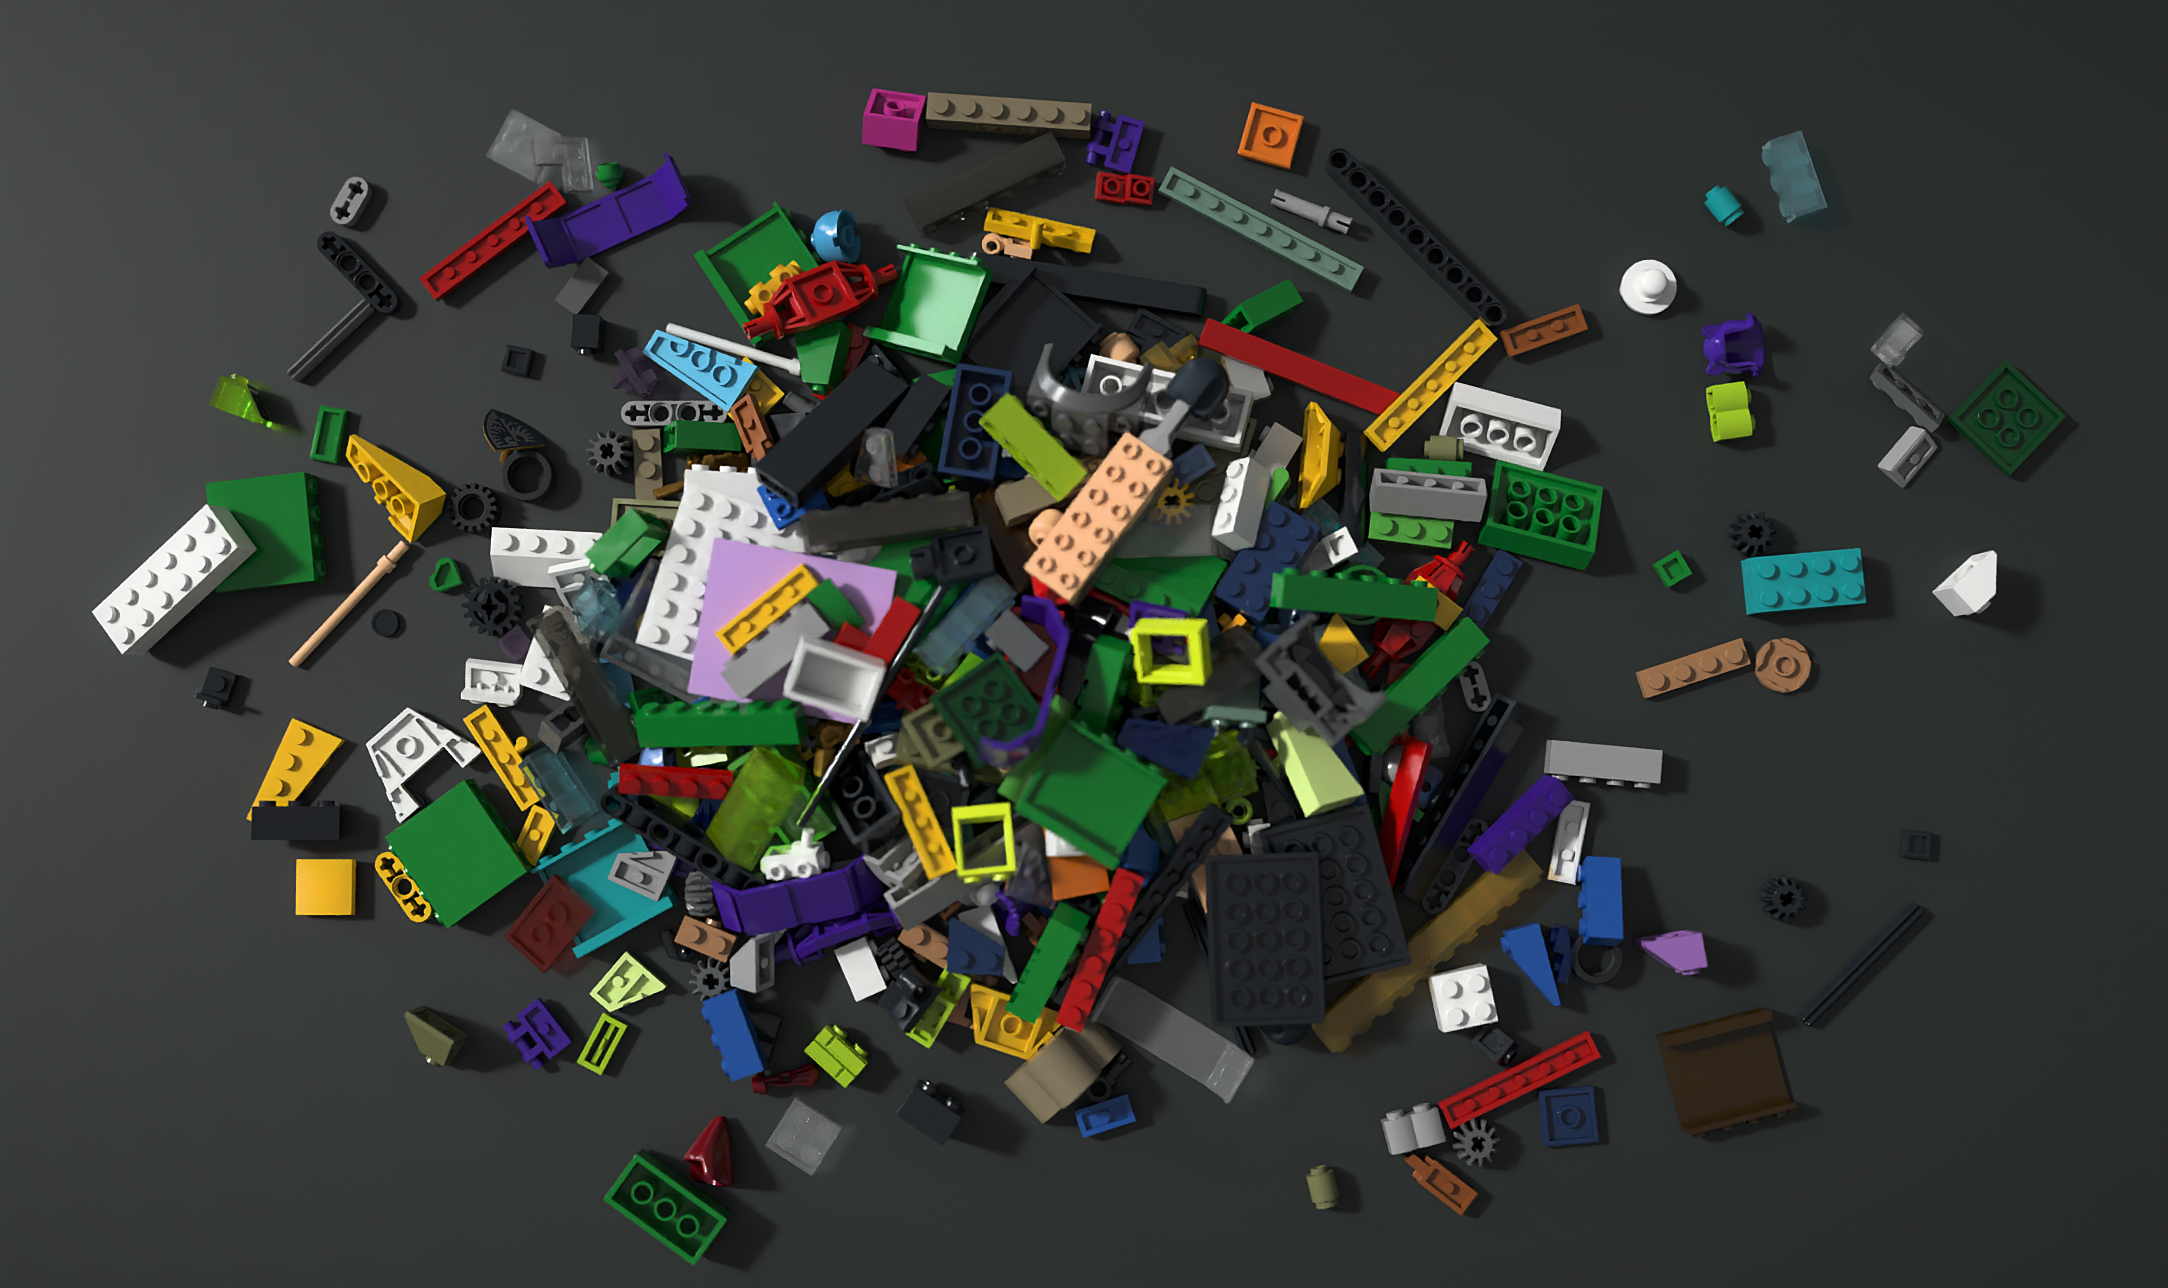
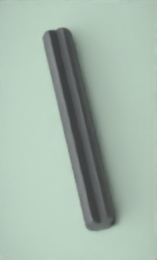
(330, 340)

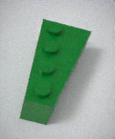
(1107, 685)
(1049, 962)

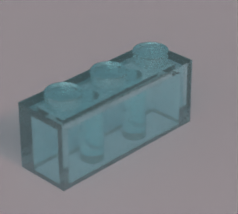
(1793, 177)
(558, 788)

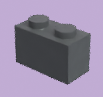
(1017, 642)

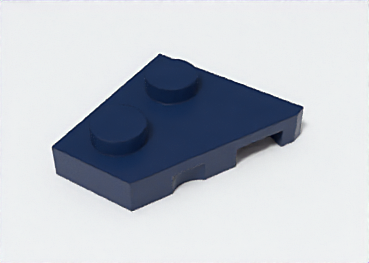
(972, 951)

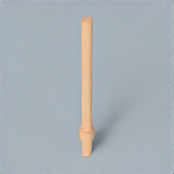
(385, 565)

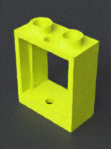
(1199, 649)
(981, 814)

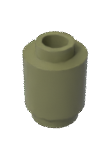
(1444, 448)
(1322, 1187)

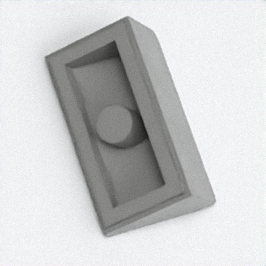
(1908, 455)

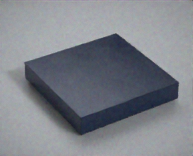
(1568, 1116)

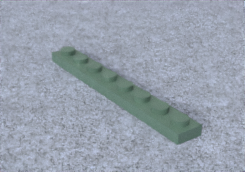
(1260, 229)

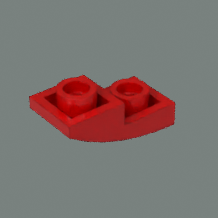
(1124, 189)

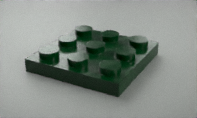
(2006, 418)
(987, 705)

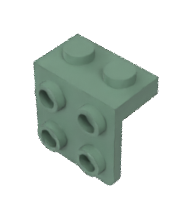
(1237, 708)

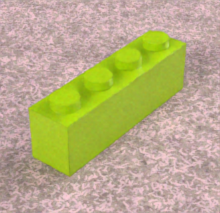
(1033, 447)

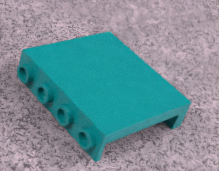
(586, 870)

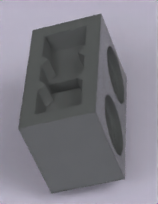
(562, 727)

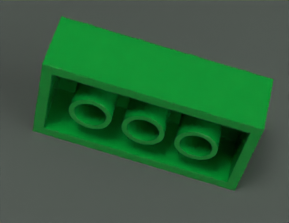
(667, 1206)

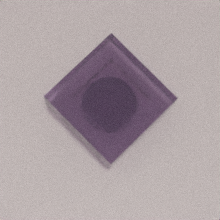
(515, 644)

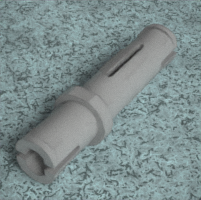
(1311, 211)

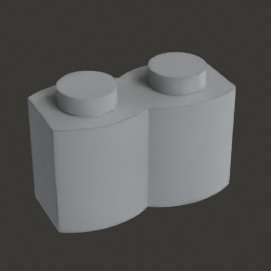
(1413, 1129)

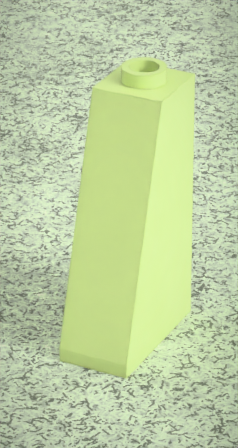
(1312, 768)

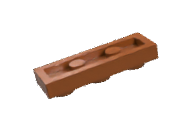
(1543, 330)

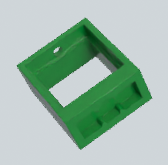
(627, 544)

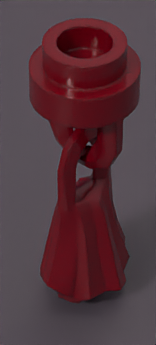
(805, 1075)

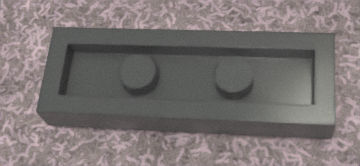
(1907, 397)

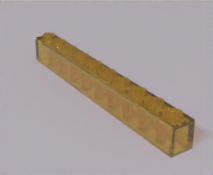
(1427, 947)

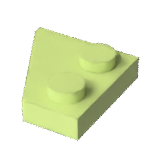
(626, 983)

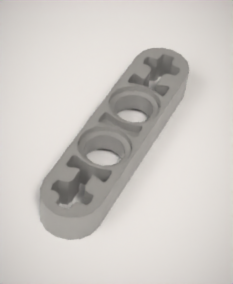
(675, 412)

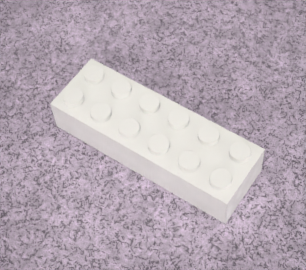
(1223, 431)
(174, 580)

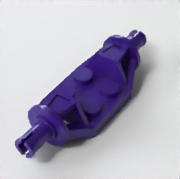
(832, 931)

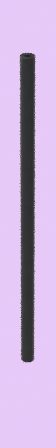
(860, 725)

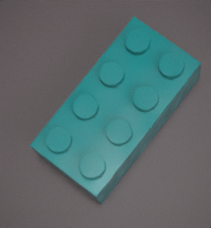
(1803, 581)

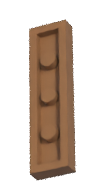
(1693, 668)

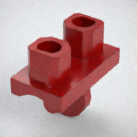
(909, 692)

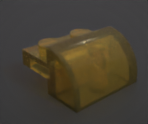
(1174, 358)

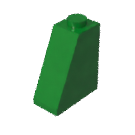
(1264, 308)
(823, 355)
(700, 437)

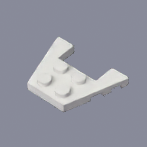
(406, 748)

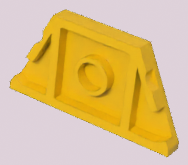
(1004, 1030)

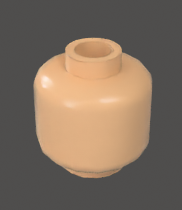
(1119, 347)
(1043, 525)

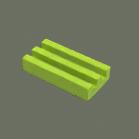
(614, 1023)

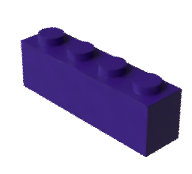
(1520, 824)

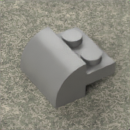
(896, 860)

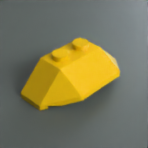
(1318, 458)

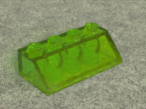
(1221, 778)
(755, 806)

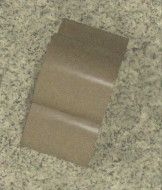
(1063, 1068)

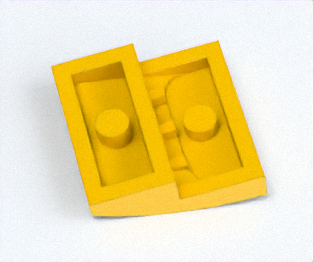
(325, 886)

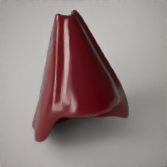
(712, 1155)

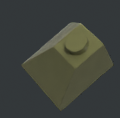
(435, 1036)

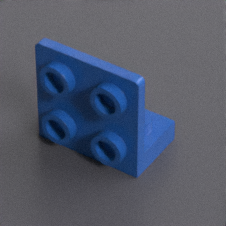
(785, 514)

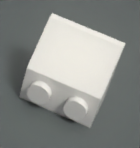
(1970, 585)

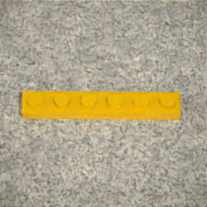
(1430, 385)

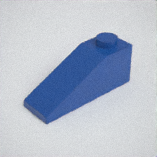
(1528, 952)

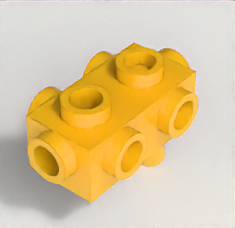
(763, 293)

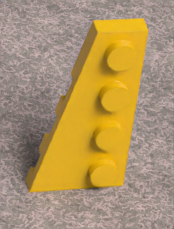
(296, 763)

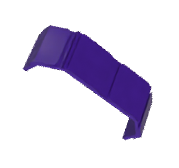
(612, 218)
(1044, 613)
(798, 900)

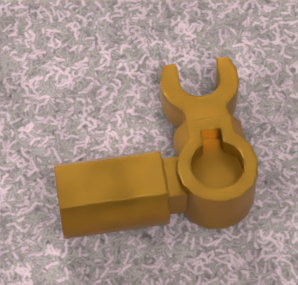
(828, 735)

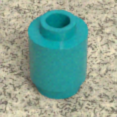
(1723, 205)

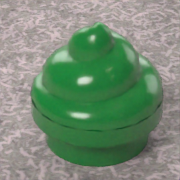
(610, 174)

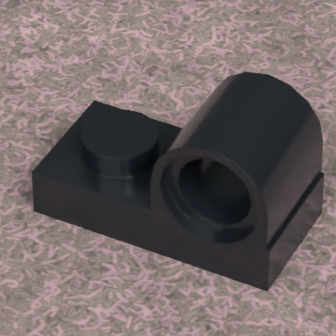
(919, 994)

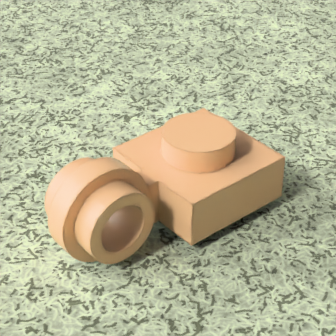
(1012, 246)

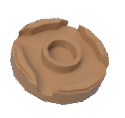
(1782, 665)

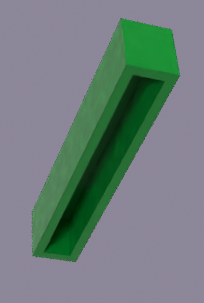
(1353, 596)
(1419, 684)
(721, 723)

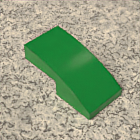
(835, 605)

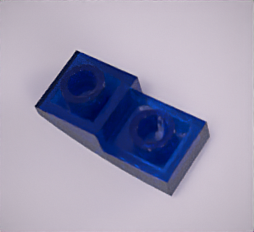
(1560, 942)

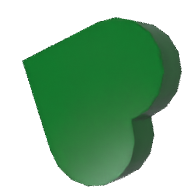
(446, 576)

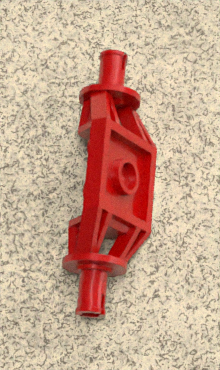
(819, 298)
(1410, 635)

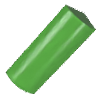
(1023, 771)

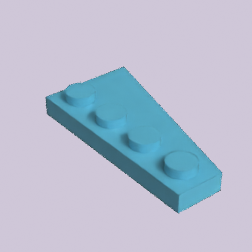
(706, 370)

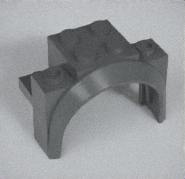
(1088, 420)
(1311, 688)

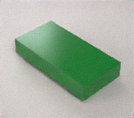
(329, 434)

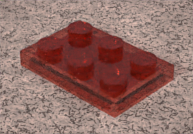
(550, 923)

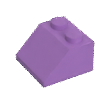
(1676, 950)

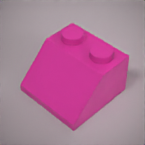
(893, 120)

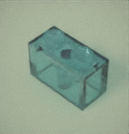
(597, 609)

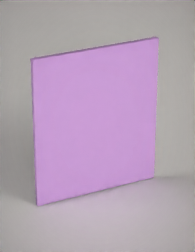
(744, 573)

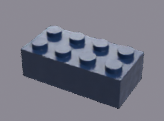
(968, 449)
(1281, 543)

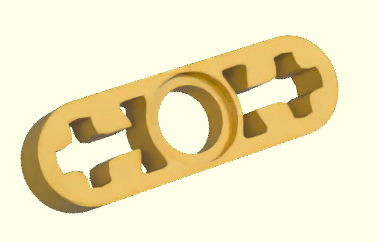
(386, 875)

